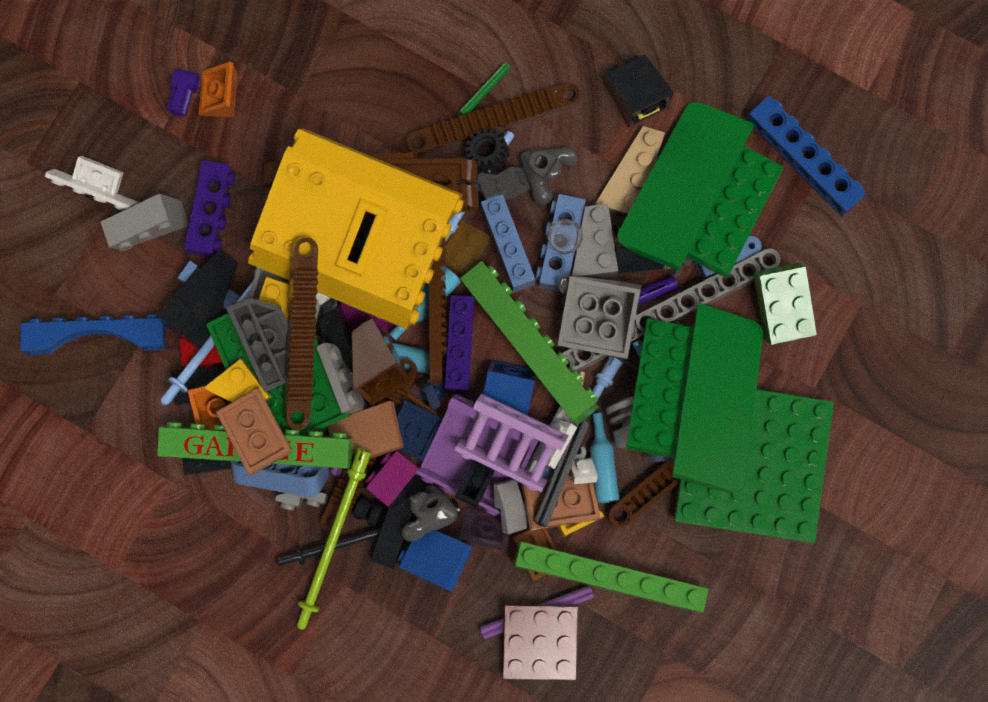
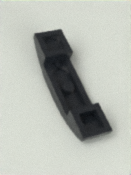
(334, 331)
(399, 513)

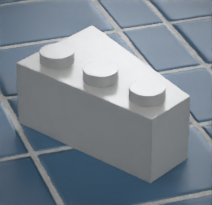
(144, 222)
(597, 252)

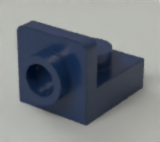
(431, 393)

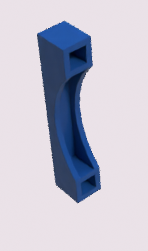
(46, 337)

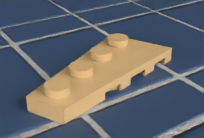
(632, 171)

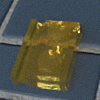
(465, 247)

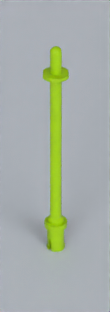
(356, 474)

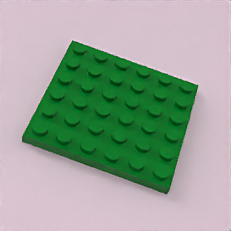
(781, 473)

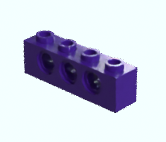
(210, 174)
(459, 344)

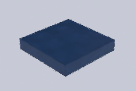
(416, 429)

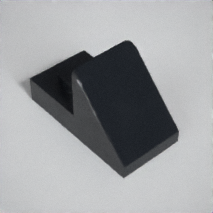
(475, 483)

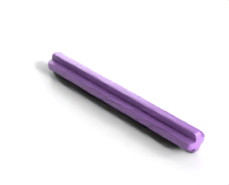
(568, 599)

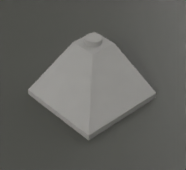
(599, 315)

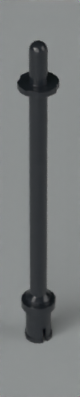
(300, 554)

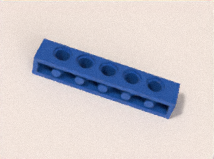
(806, 168)

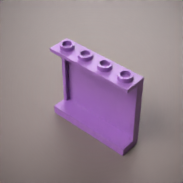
(448, 468)

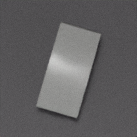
(509, 500)
(290, 501)

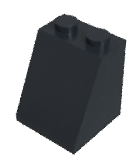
(638, 88)

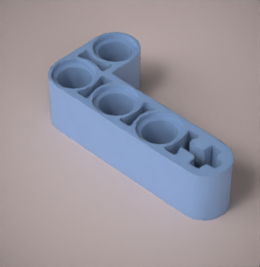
(284, 478)

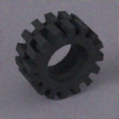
(483, 139)

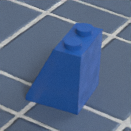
(510, 385)
(436, 559)

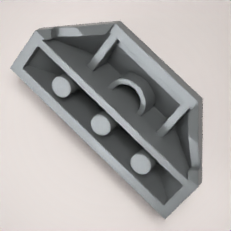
(264, 337)

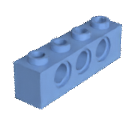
(564, 207)
(507, 243)

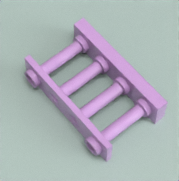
(509, 419)

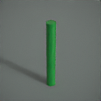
(485, 89)

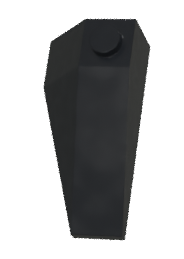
(200, 300)

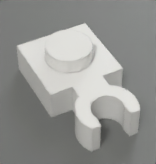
(583, 469)

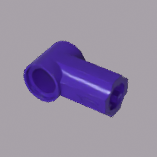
(183, 86)

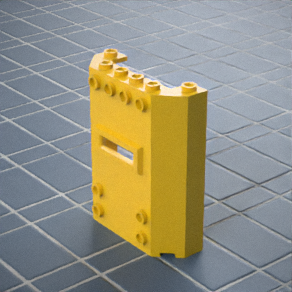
(324, 196)

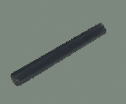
(560, 475)

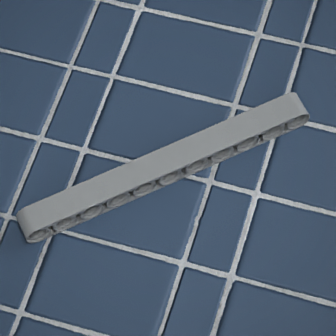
(694, 294)

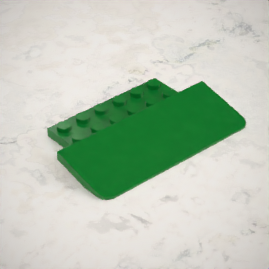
(701, 193)
(698, 396)

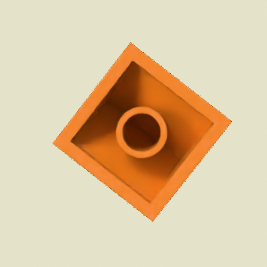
(218, 91)
(205, 406)

